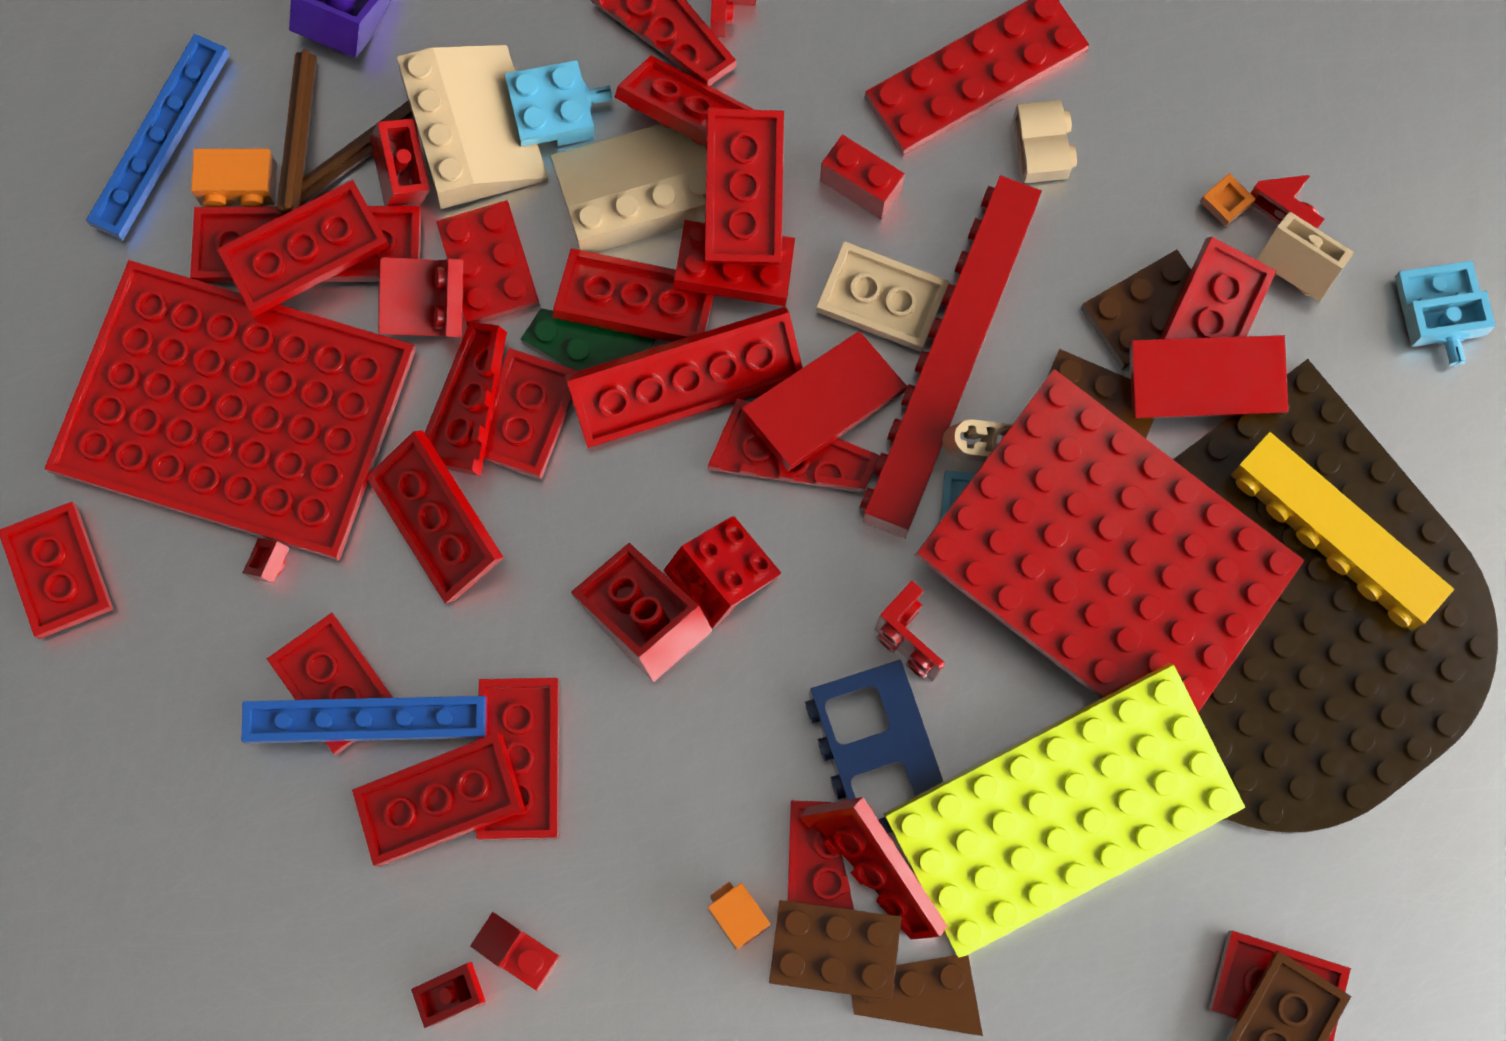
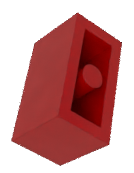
(399, 163)
(861, 176)

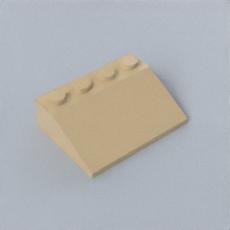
(468, 122)
(632, 186)

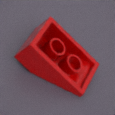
(642, 611)

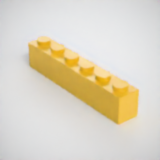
(1341, 533)

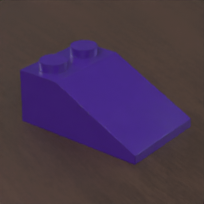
(337, 23)

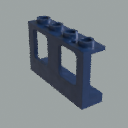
(901, 743)

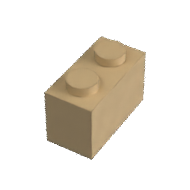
(1305, 256)

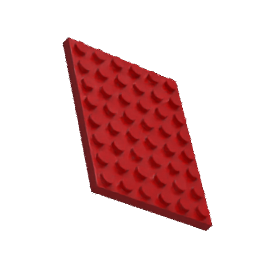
(232, 411)
(1107, 550)

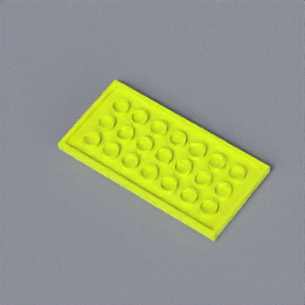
(1065, 810)

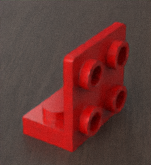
(420, 297)
(721, 569)
(895, 636)

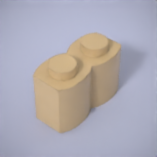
(1044, 141)

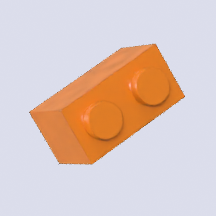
(234, 177)
(737, 914)

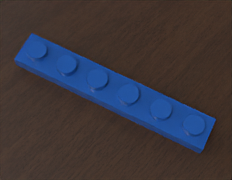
(158, 137)
(363, 719)

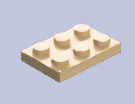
(882, 296)

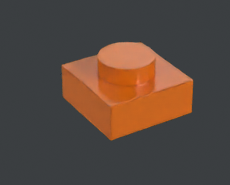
(1227, 200)

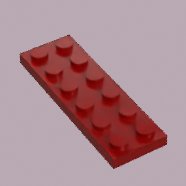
(975, 72)
(221, 225)
(684, 377)

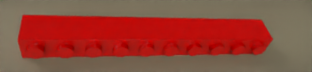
(952, 356)

